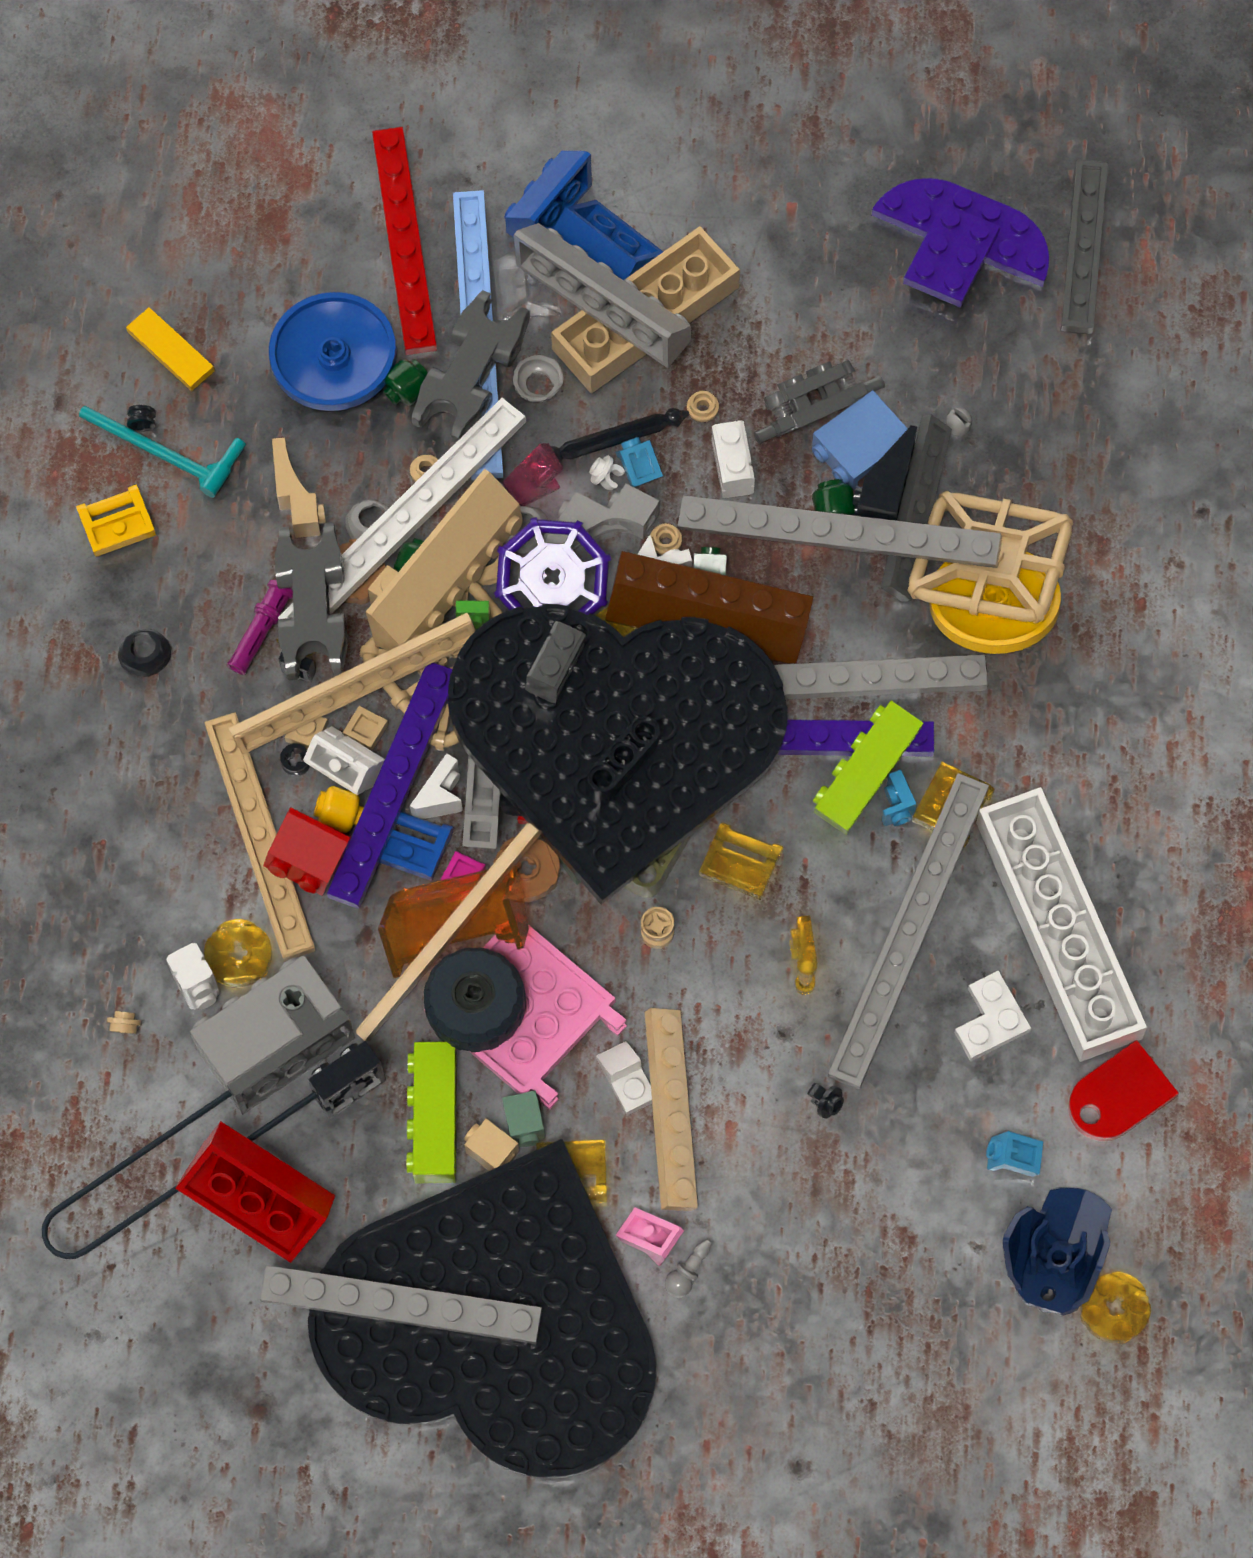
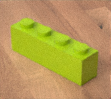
(867, 767)
(433, 1113)

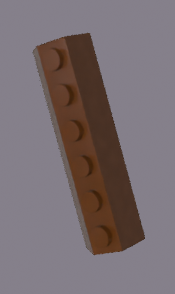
(666, 591)

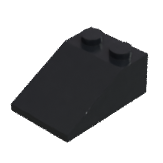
(886, 481)

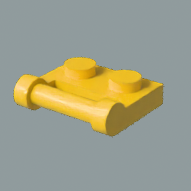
(118, 528)

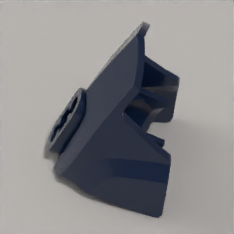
(1065, 1232)

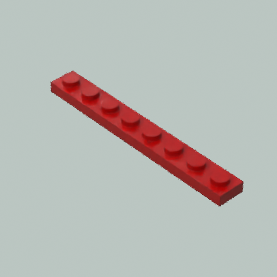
(404, 241)

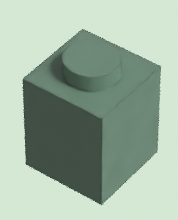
(524, 1118)

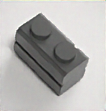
(555, 662)

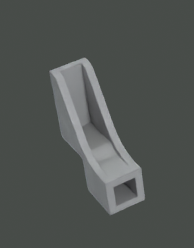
(626, 512)
(480, 809)

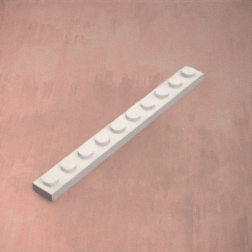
(423, 499)

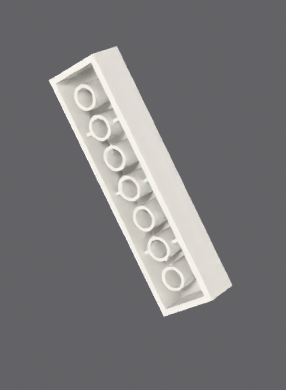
(1060, 924)

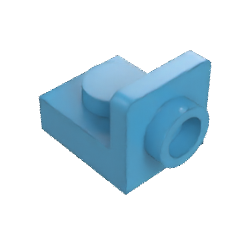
(639, 461)
(900, 795)
(1015, 1153)

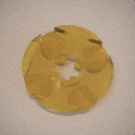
(252, 966)
(1120, 1327)

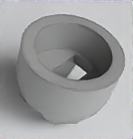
(956, 424)

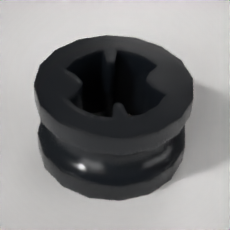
(141, 418)
(289, 752)

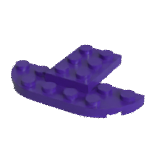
(960, 235)

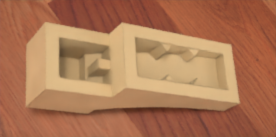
(305, 510)

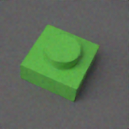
(477, 610)

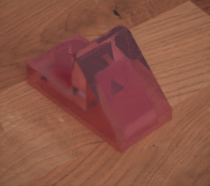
(534, 476)

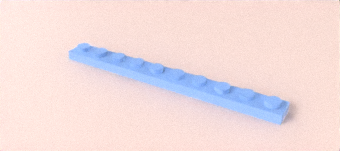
(472, 279)

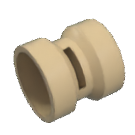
(657, 920)

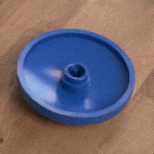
(332, 351)

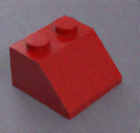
(306, 852)

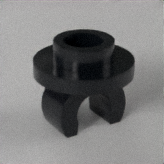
(828, 1101)

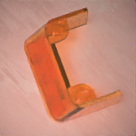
(420, 911)

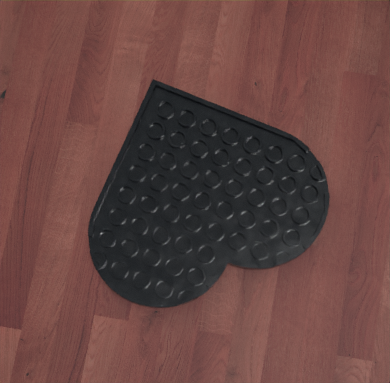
(701, 682)
(514, 1239)

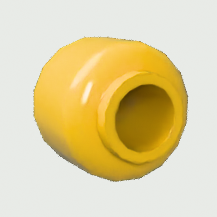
(338, 808)

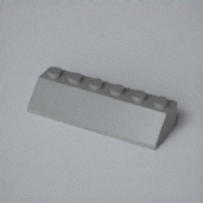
(601, 293)

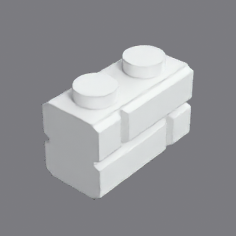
(732, 459)
(343, 760)
(193, 977)

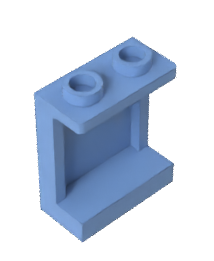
(857, 438)

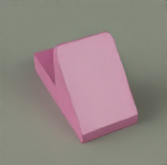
(649, 1234)

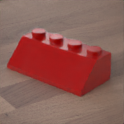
(256, 1192)

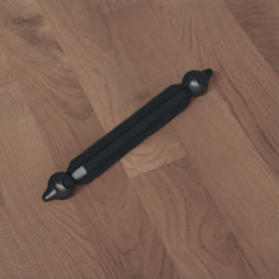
(619, 434)

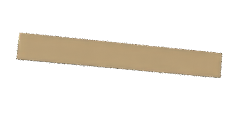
(352, 684)
(258, 835)
(448, 932)

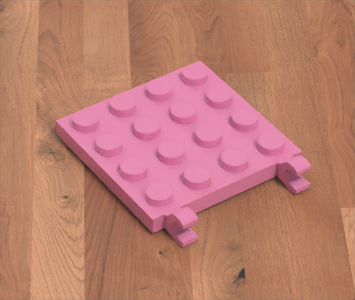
(557, 1015)

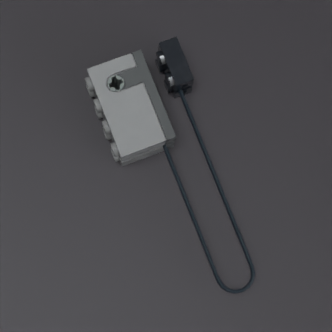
(257, 1050)

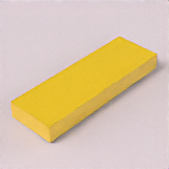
(170, 349)

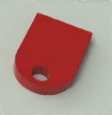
(1122, 1093)

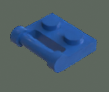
(414, 854)

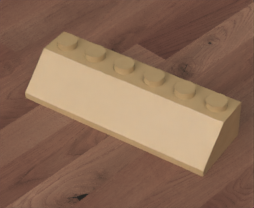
(445, 563)

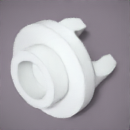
(601, 472)

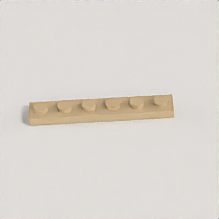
(671, 1110)

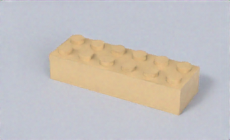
(683, 278)

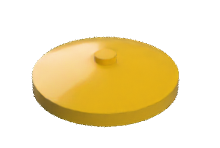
(989, 632)

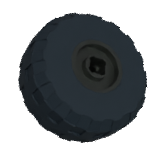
(474, 999)

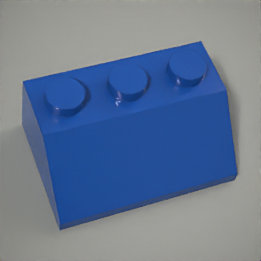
(559, 186)
(606, 238)

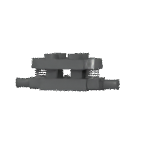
(802, 412)

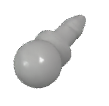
(679, 1282)

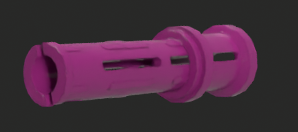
(266, 615)

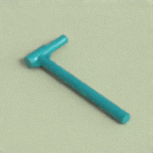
(209, 478)

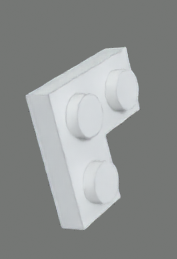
(1000, 1019)

